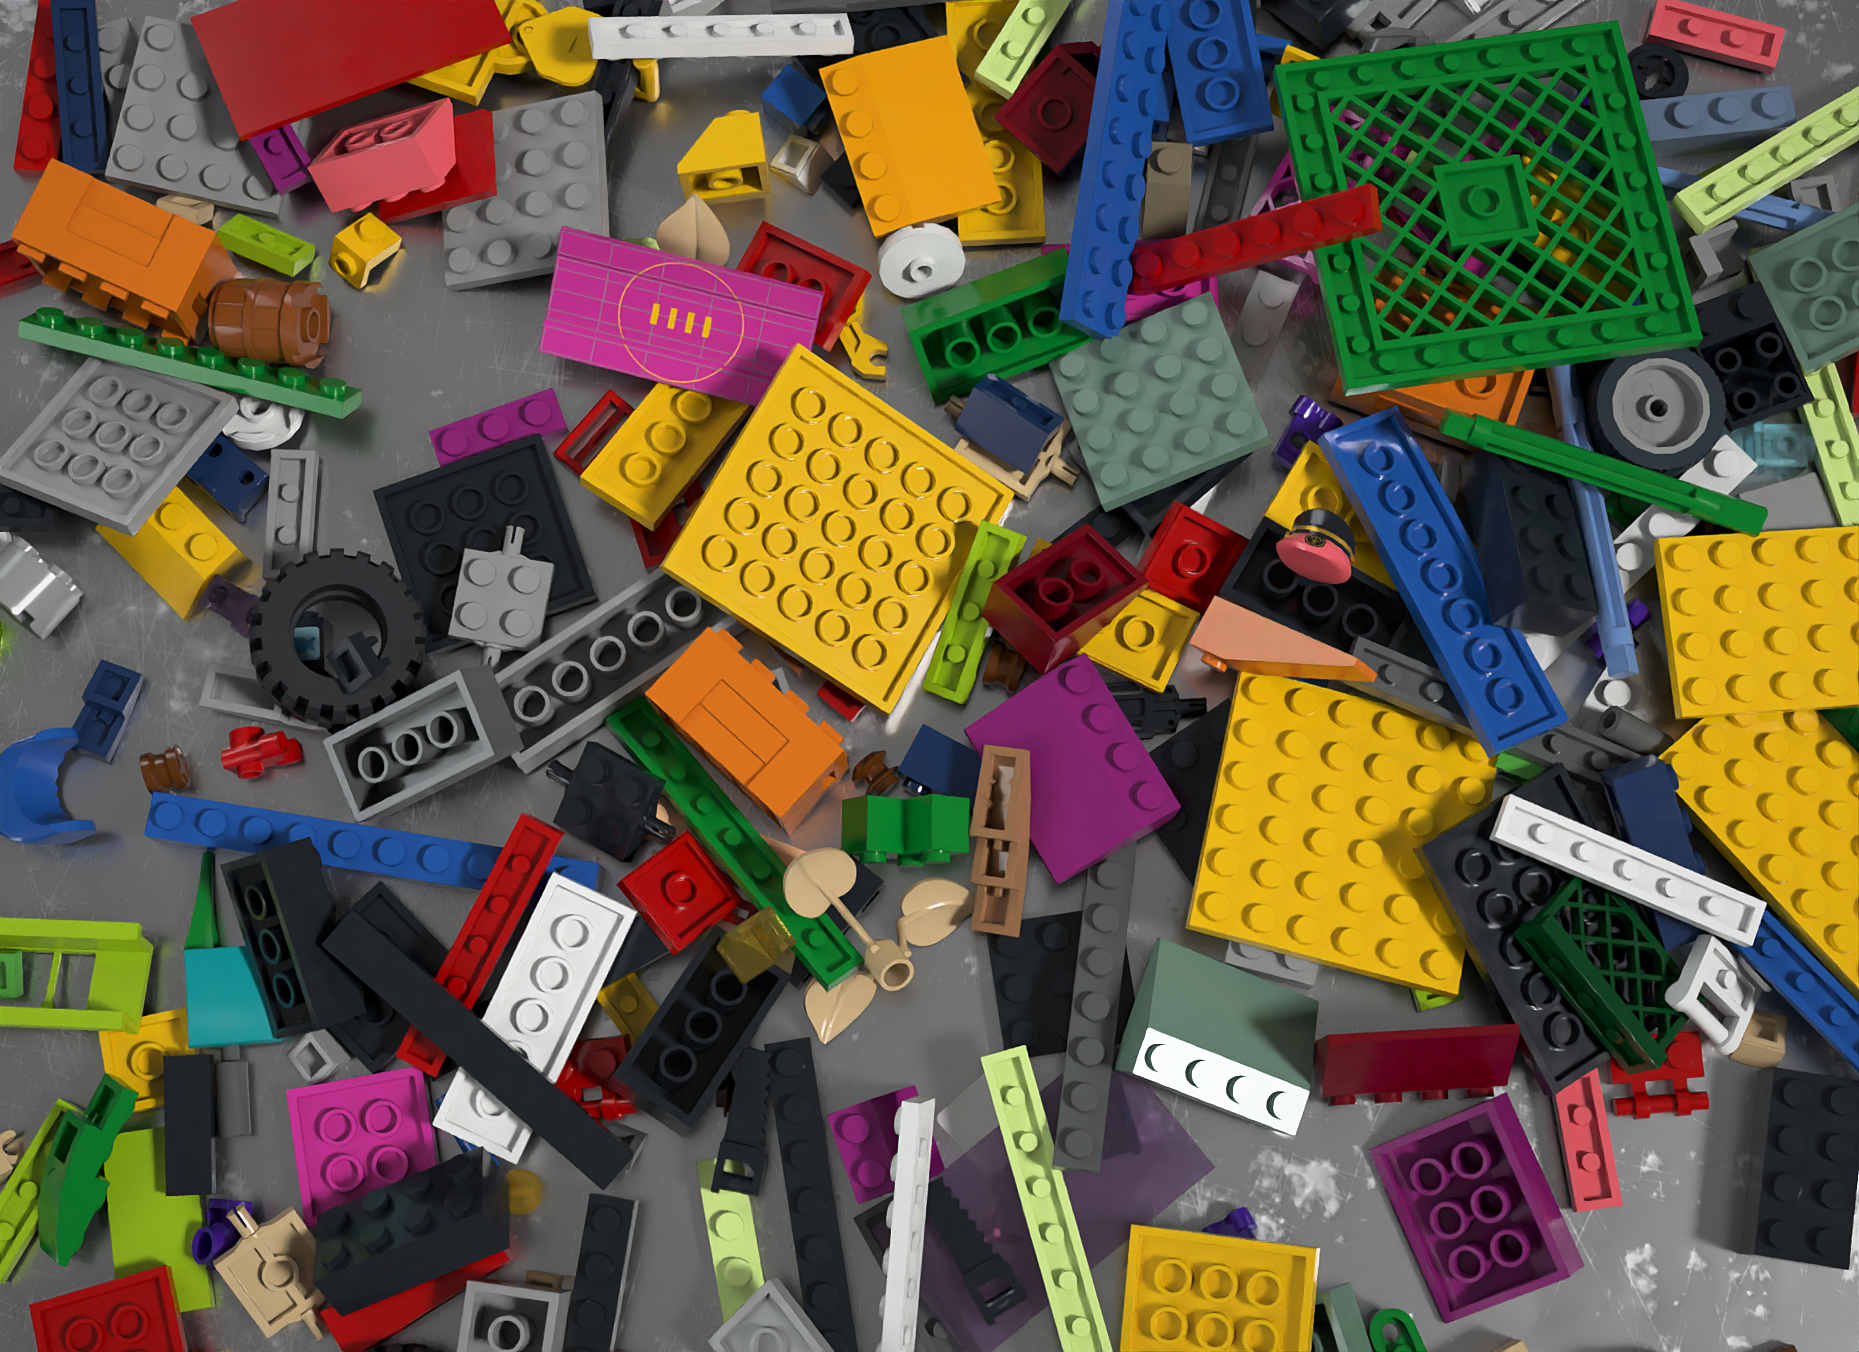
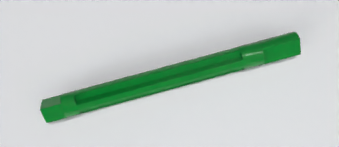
(1604, 471)

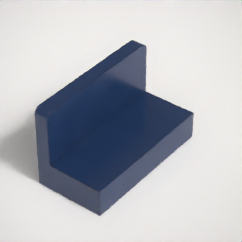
(1007, 422)

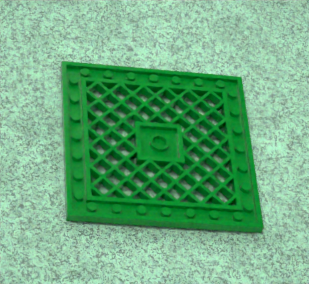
(1489, 207)

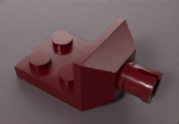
(1055, 105)

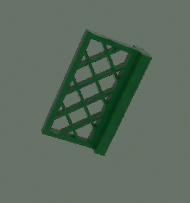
(1592, 989)

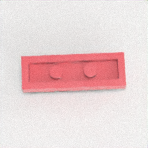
(1715, 35)
(1587, 1145)

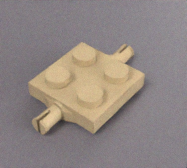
(1023, 484)
(274, 1271)

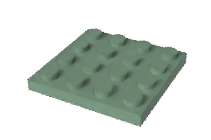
(1159, 402)

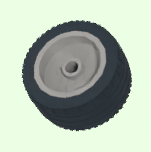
(1684, 404)

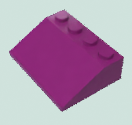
(1087, 768)
(1477, 1208)

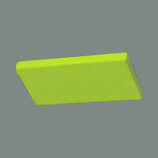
(150, 1226)

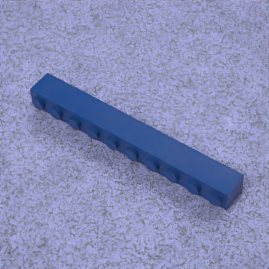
(343, 845)

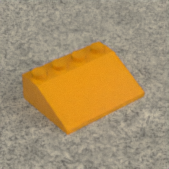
(910, 136)

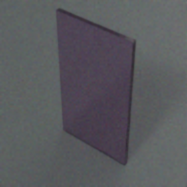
(1142, 1171)

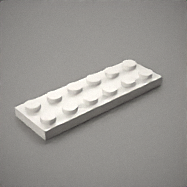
(541, 1004)

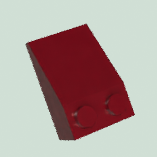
(1062, 597)

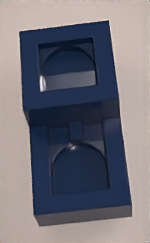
(107, 710)

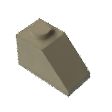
(1167, 190)

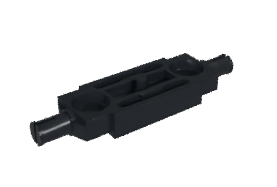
(1154, 711)

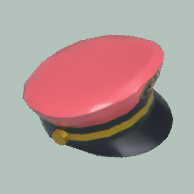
(1319, 547)

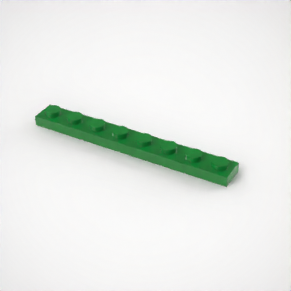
(200, 365)
(731, 838)

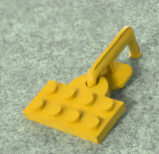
(549, 42)

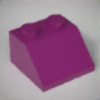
(869, 1143)

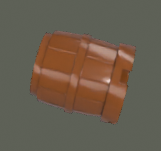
(270, 320)

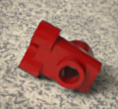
(254, 750)

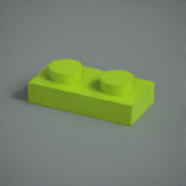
(266, 245)

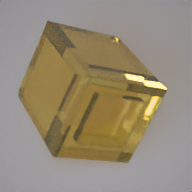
(756, 944)

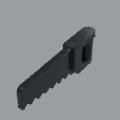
(745, 1125)
(971, 1253)

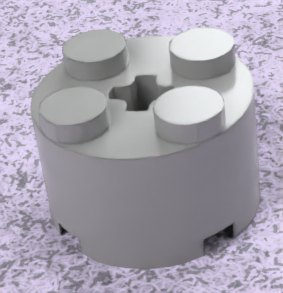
(33, 591)

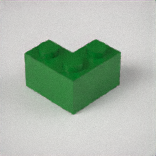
(906, 830)

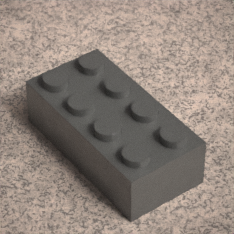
(423, 743)

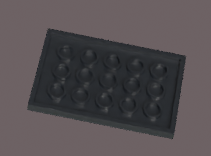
(1489, 896)

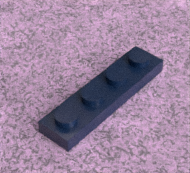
(80, 85)

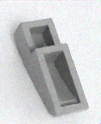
(240, 694)

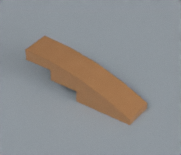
(1002, 843)

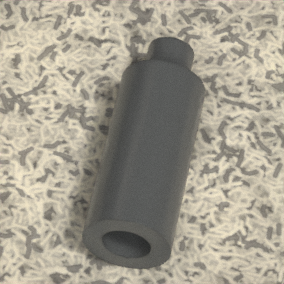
(1633, 732)
(232, 1094)

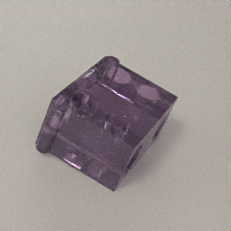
(229, 604)

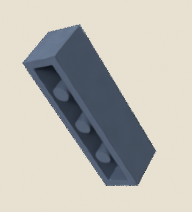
(1717, 120)

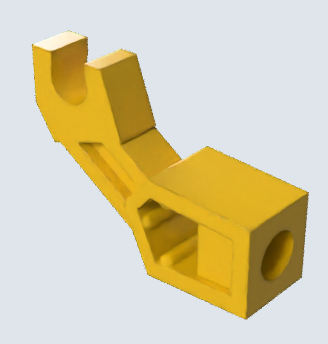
(861, 346)

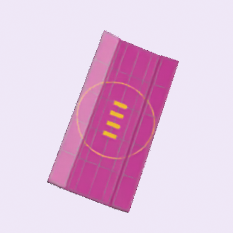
(673, 317)

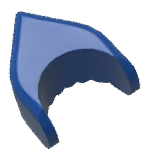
(28, 791)

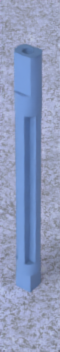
(1768, 211)
(1594, 528)

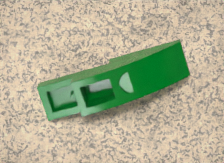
(71, 1179)

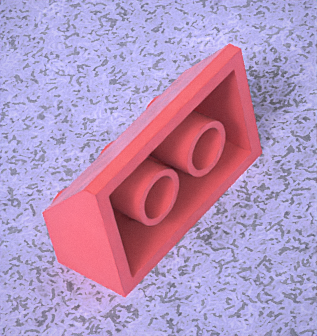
(387, 157)

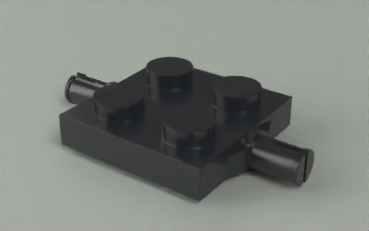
(610, 802)

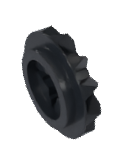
(1673, 74)

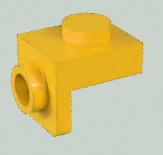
(362, 248)

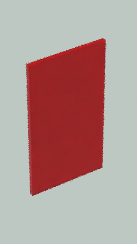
(313, 55)

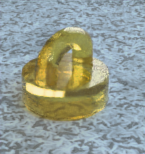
(525, 1191)

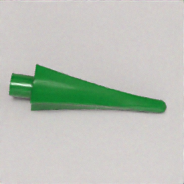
(203, 925)

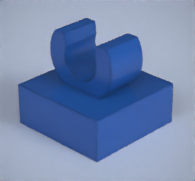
(1271, 52)

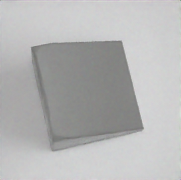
(319, 1056)

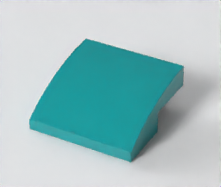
(224, 999)

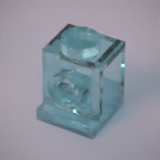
(1761, 445)

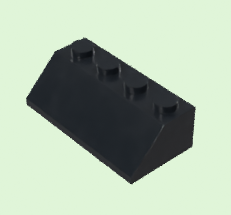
(283, 923)

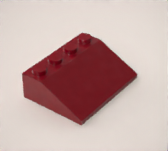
(1414, 1062)

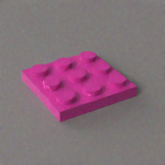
(360, 1136)

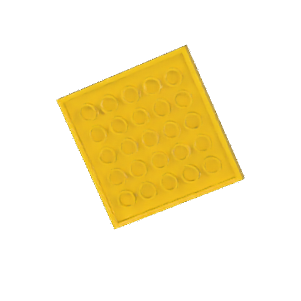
(837, 530)
(1321, 827)

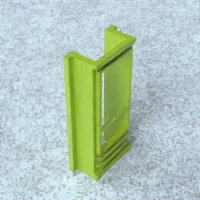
(117, 976)

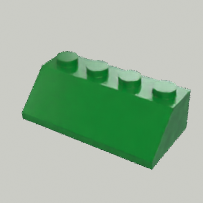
(992, 326)

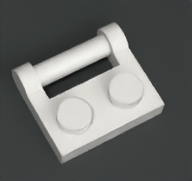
(1724, 983)

